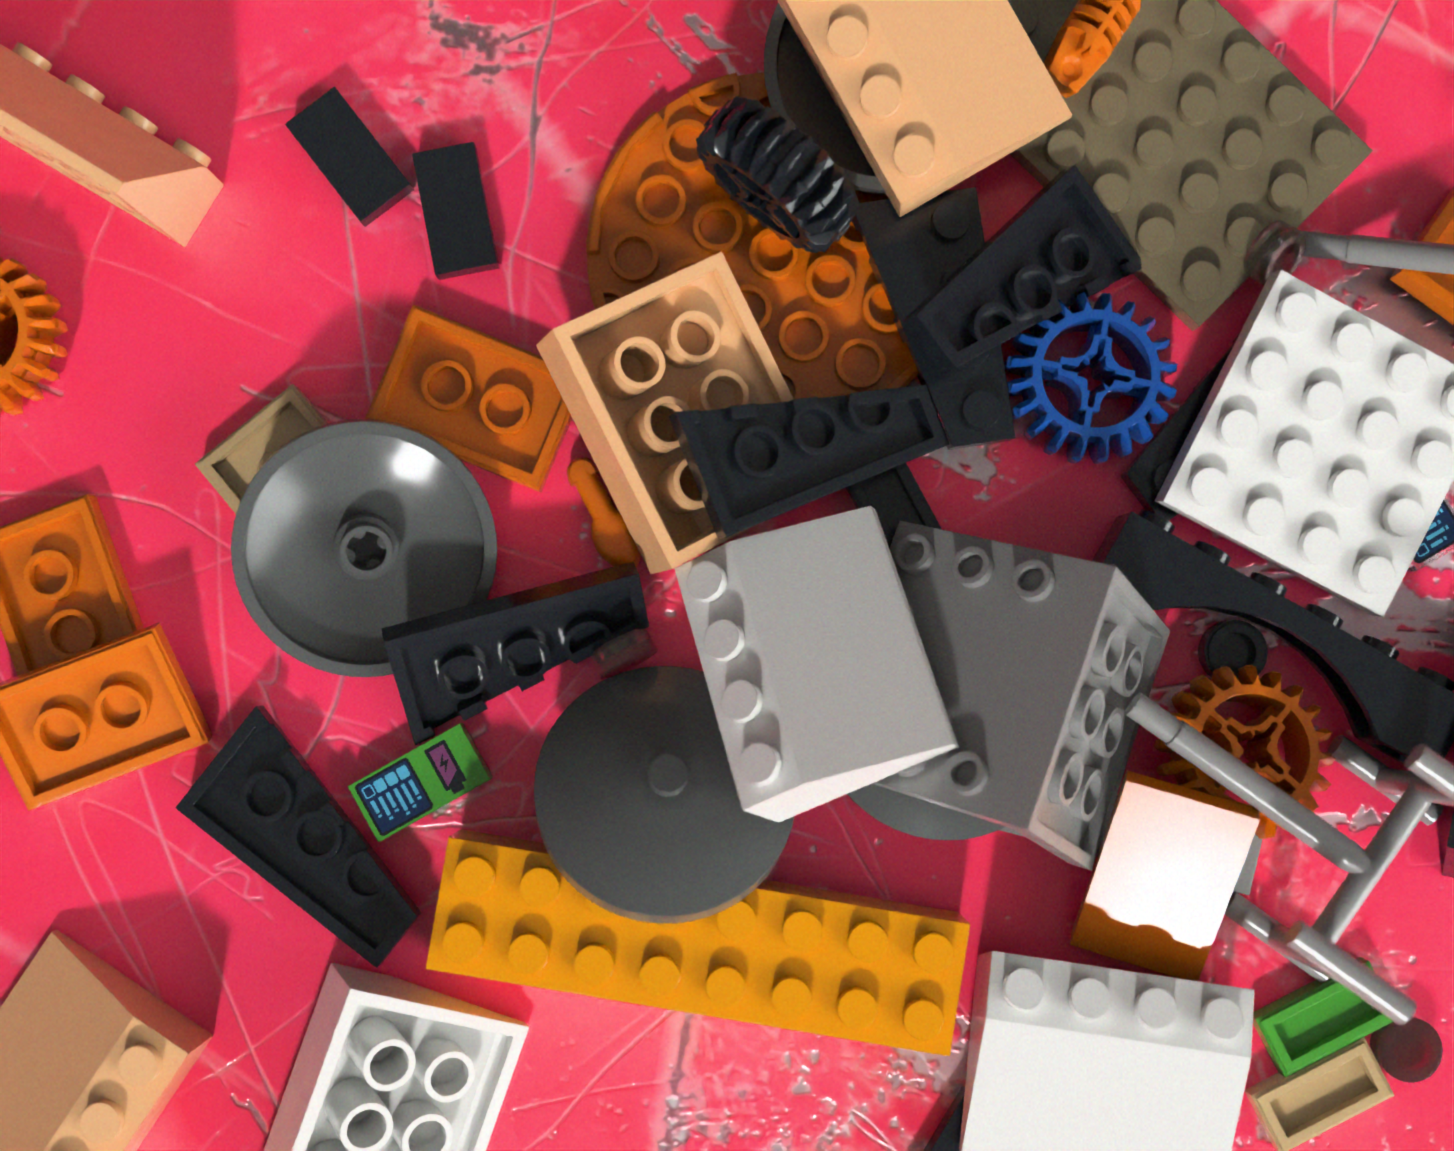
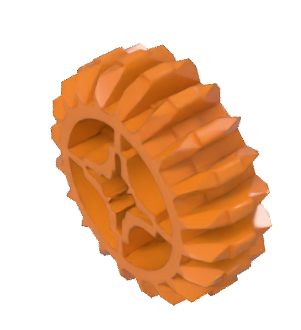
(29, 313)
(1279, 717)

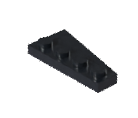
(479, 651)

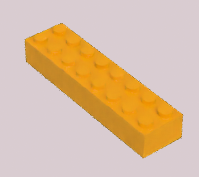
(770, 960)

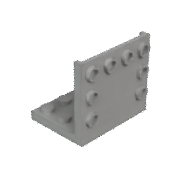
(1034, 679)

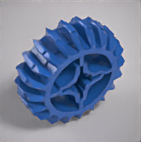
(1141, 383)

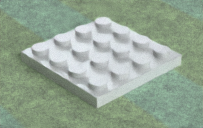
(1321, 445)

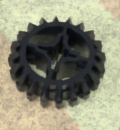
(777, 174)

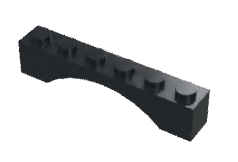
(1380, 696)

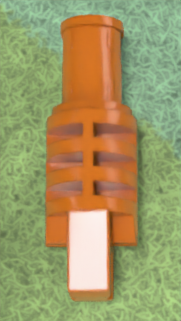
(1087, 41)

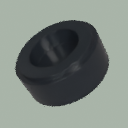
(1232, 645)

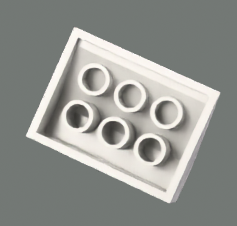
(812, 662)
(1102, 1059)
(396, 1070)

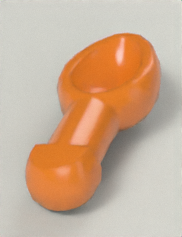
(607, 527)

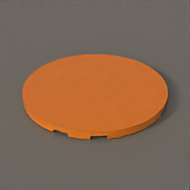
(666, 212)

